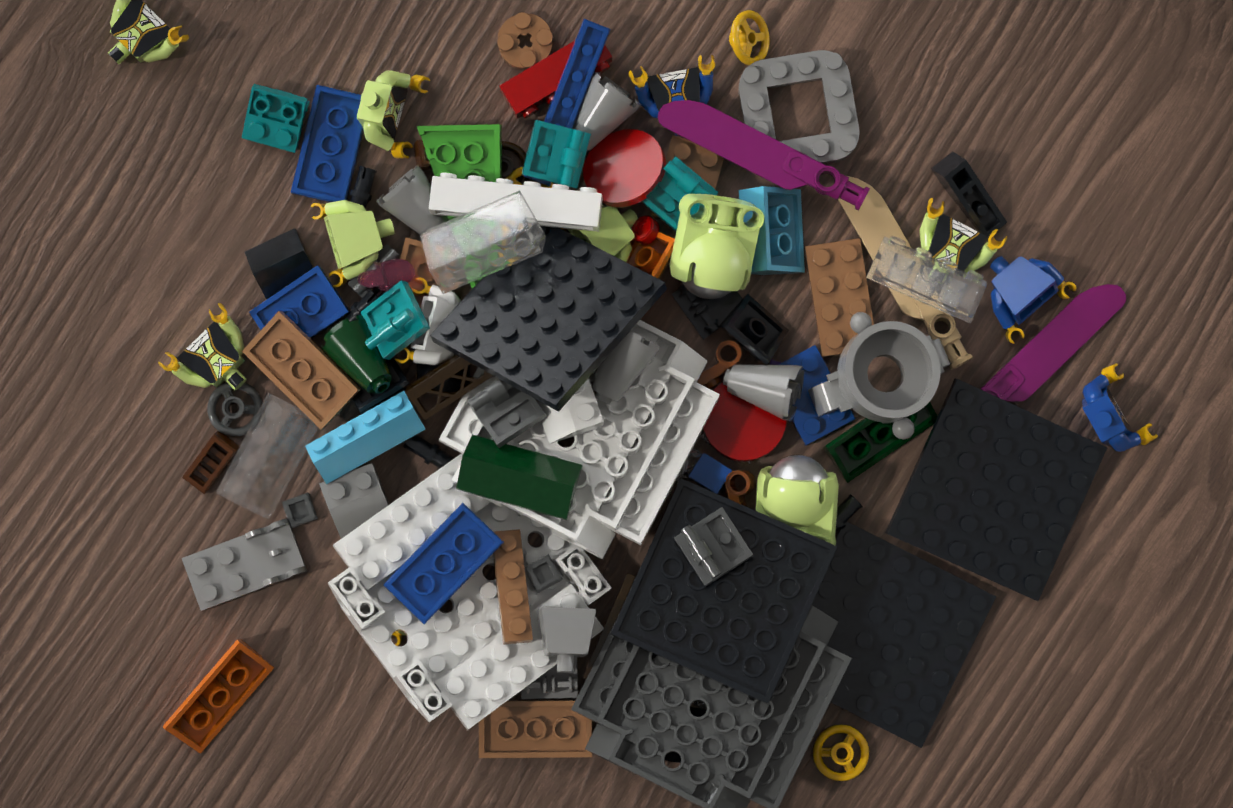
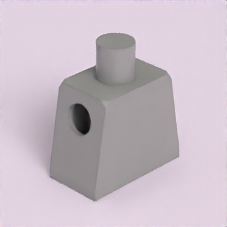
(566, 634)

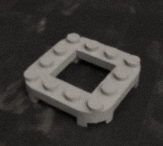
(796, 69)

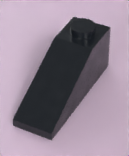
(969, 193)

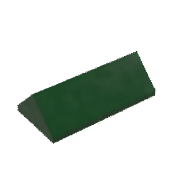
(871, 442)
(518, 477)

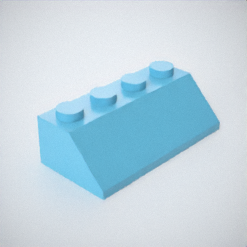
(365, 437)

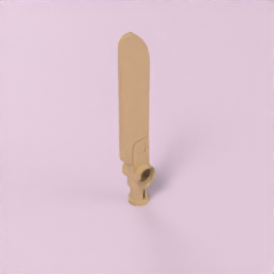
(873, 224)

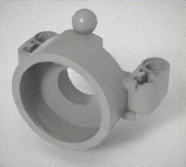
(920, 366)

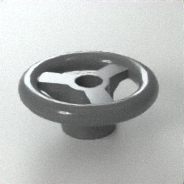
(223, 426)

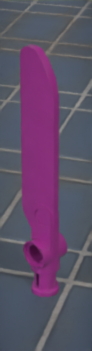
(755, 150)
(1056, 343)

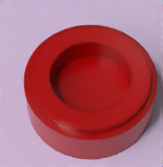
(645, 230)

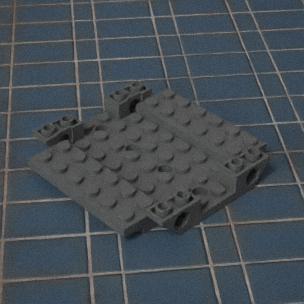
(732, 751)

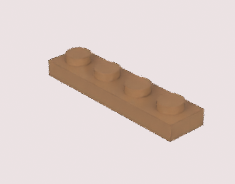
(512, 589)

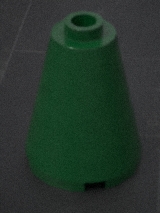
(348, 350)

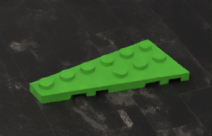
(464, 152)

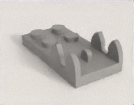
(244, 564)

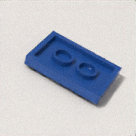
(307, 301)
(806, 419)

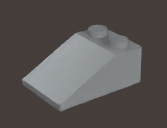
(354, 498)

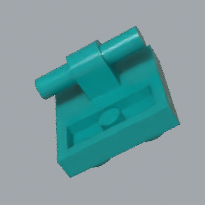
(275, 118)
(556, 153)
(676, 183)
(394, 320)

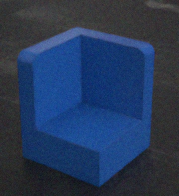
(709, 473)

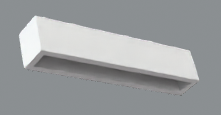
(550, 206)

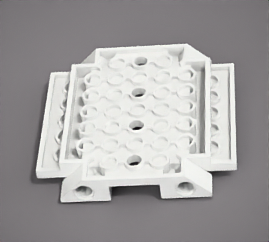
(627, 460)
(457, 654)

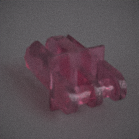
(387, 274)

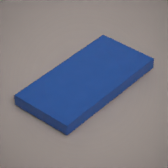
(329, 146)
(443, 563)

